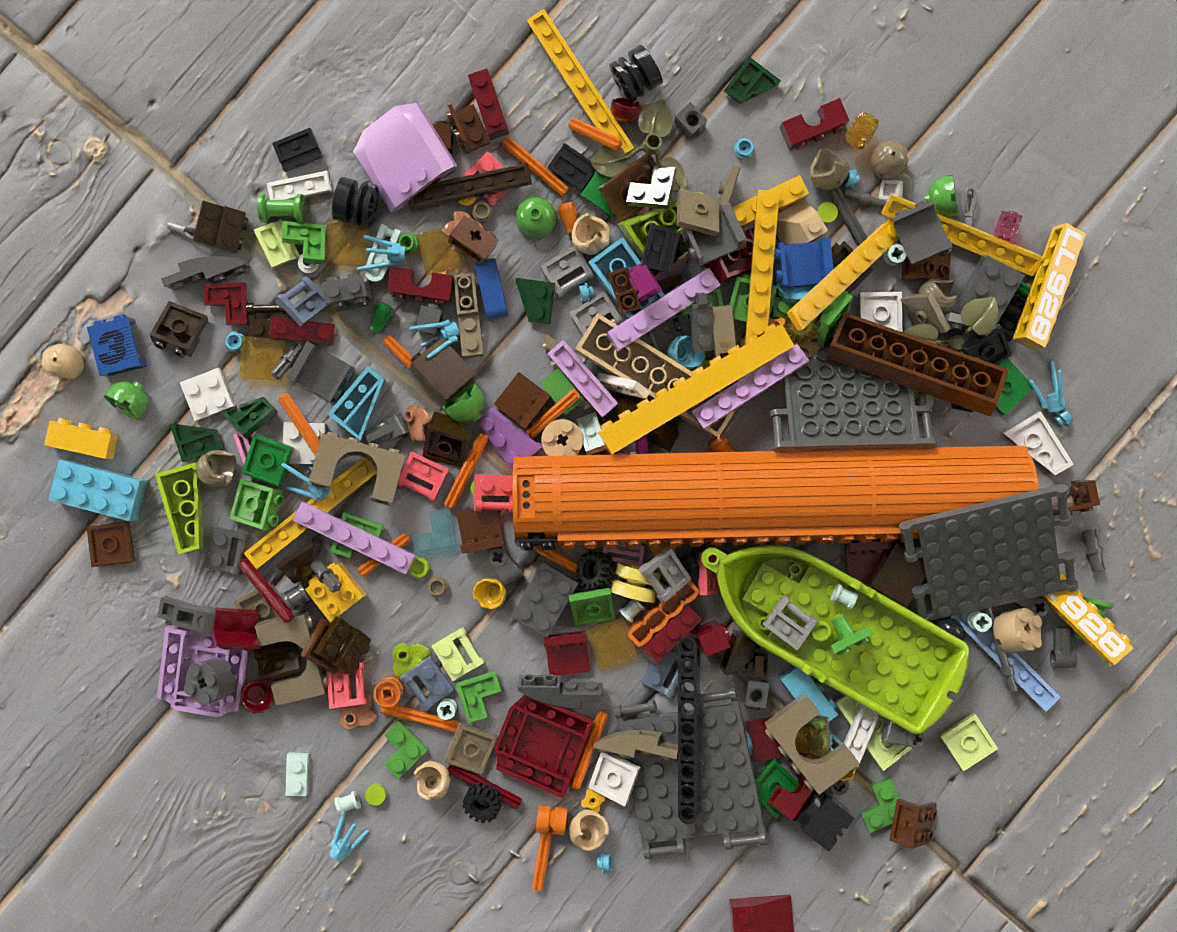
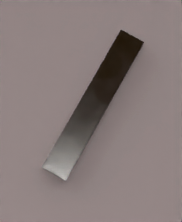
(472, 186)

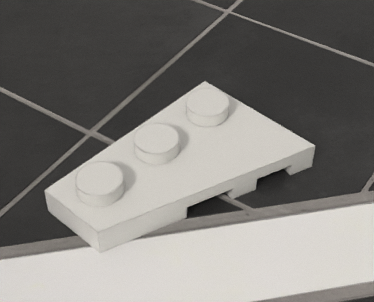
(1040, 443)

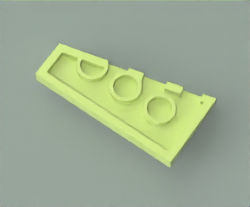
(881, 751)

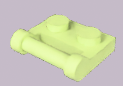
(451, 656)

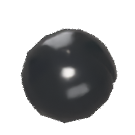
(951, 626)

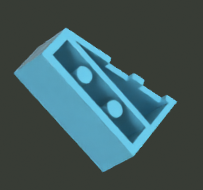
(357, 403)

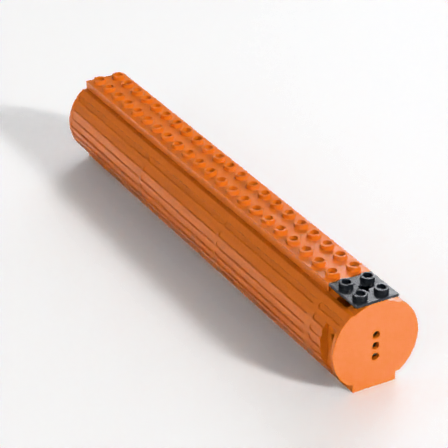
(753, 495)

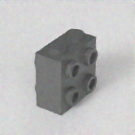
(347, 291)

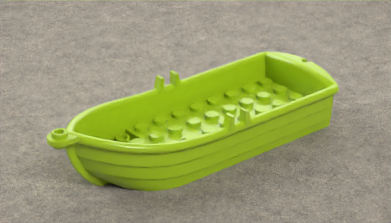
(896, 673)

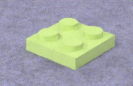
(968, 741)

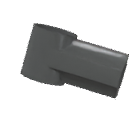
(391, 429)
(1063, 653)

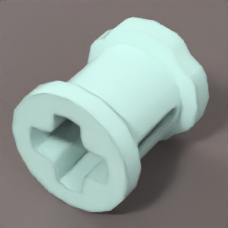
(896, 249)
(844, 596)
(632, 609)
(981, 626)
(453, 708)
(347, 803)

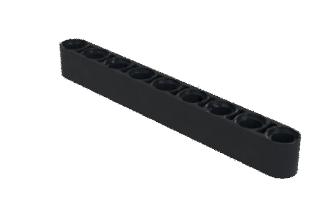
(688, 738)

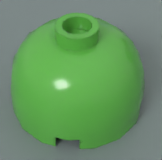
(943, 195)
(536, 217)
(128, 398)
(466, 404)

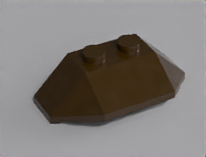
(662, 436)

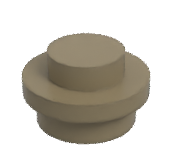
(482, 211)
(437, 586)

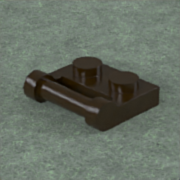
(261, 327)

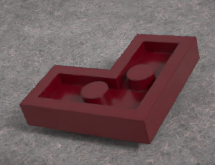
(232, 296)

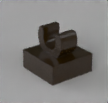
(759, 664)

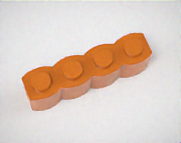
(657, 616)

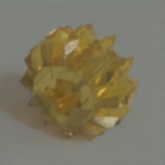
(862, 130)
(800, 335)

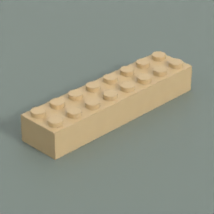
(641, 364)

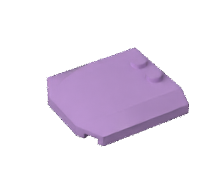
(403, 154)
(187, 647)

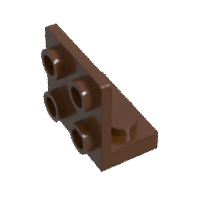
(470, 128)
(932, 269)
(522, 400)
(1085, 497)
(479, 530)
(913, 823)

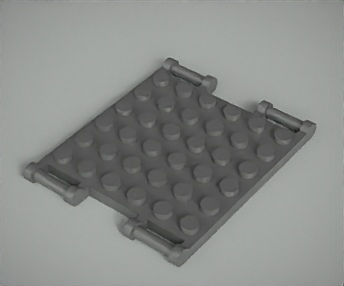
(846, 408)
(990, 553)
(726, 778)

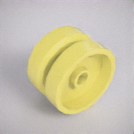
(635, 583)

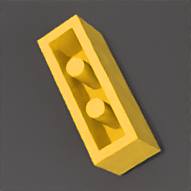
(81, 438)

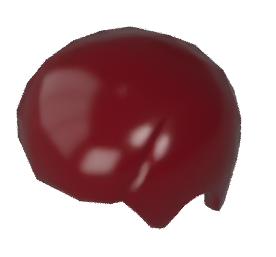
(625, 111)
(257, 696)

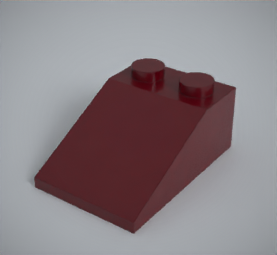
(736, 262)
(761, 914)

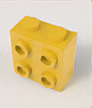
(338, 602)

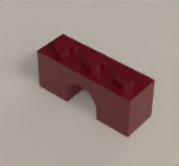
(488, 104)
(832, 119)
(402, 284)
(671, 634)
(713, 637)
(790, 803)

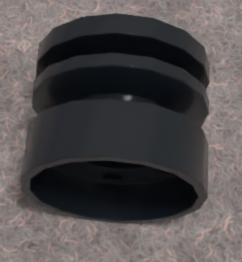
(639, 72)
(355, 203)

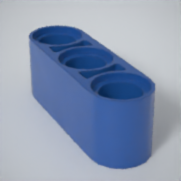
(491, 289)

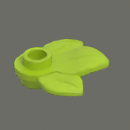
(414, 655)

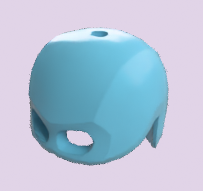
(681, 352)

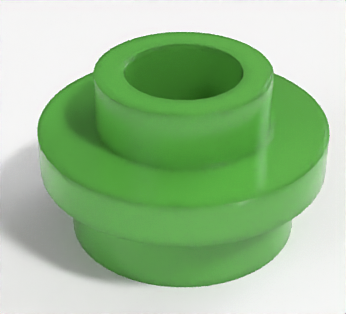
(403, 240)

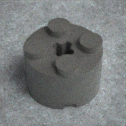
(210, 680)

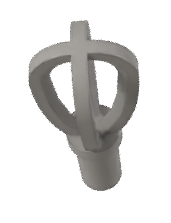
(968, 216)
(183, 229)

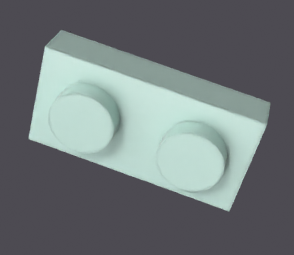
(589, 427)
(297, 774)

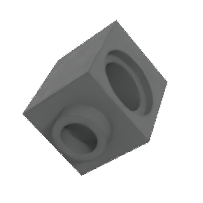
(686, 113)
(428, 315)
(755, 684)

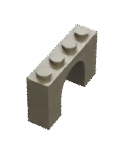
(334, 449)
(312, 680)
(819, 772)

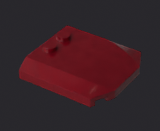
(542, 744)

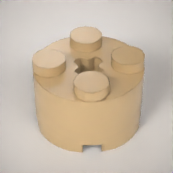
(564, 428)
(1018, 630)

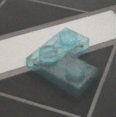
(442, 535)

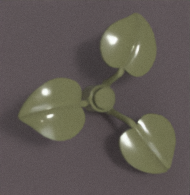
(655, 122)
(978, 314)

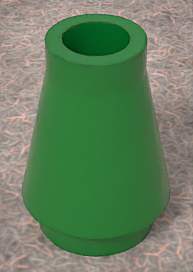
(381, 314)

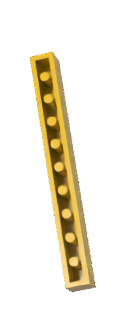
(695, 389)

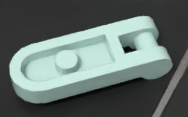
(378, 274)

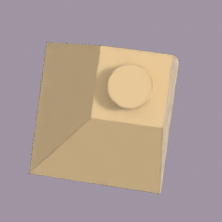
(799, 224)

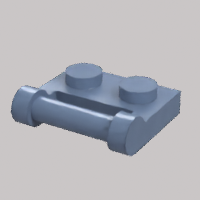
(306, 307)
(656, 674)
(432, 678)

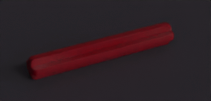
(266, 590)
(472, 778)

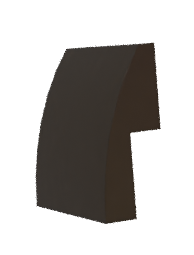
(277, 660)

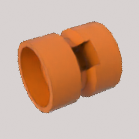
(389, 691)
(551, 820)

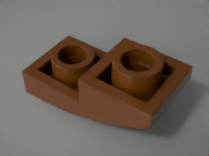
(623, 290)

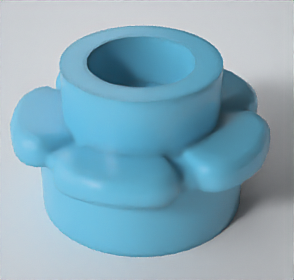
(744, 143)
(851, 180)
(586, 293)
(229, 341)
(1063, 418)
(605, 862)

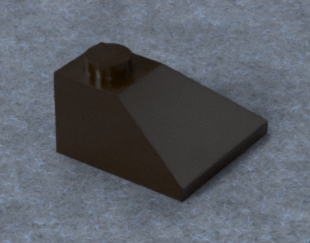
(669, 280)
(445, 440)
(297, 565)
(740, 652)

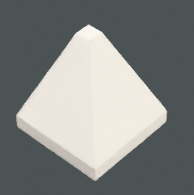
(890, 186)

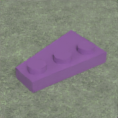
(507, 438)

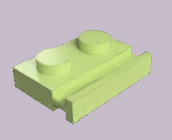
(271, 243)

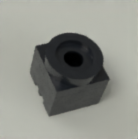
(824, 818)

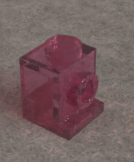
(1008, 219)

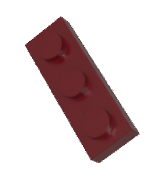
(311, 331)

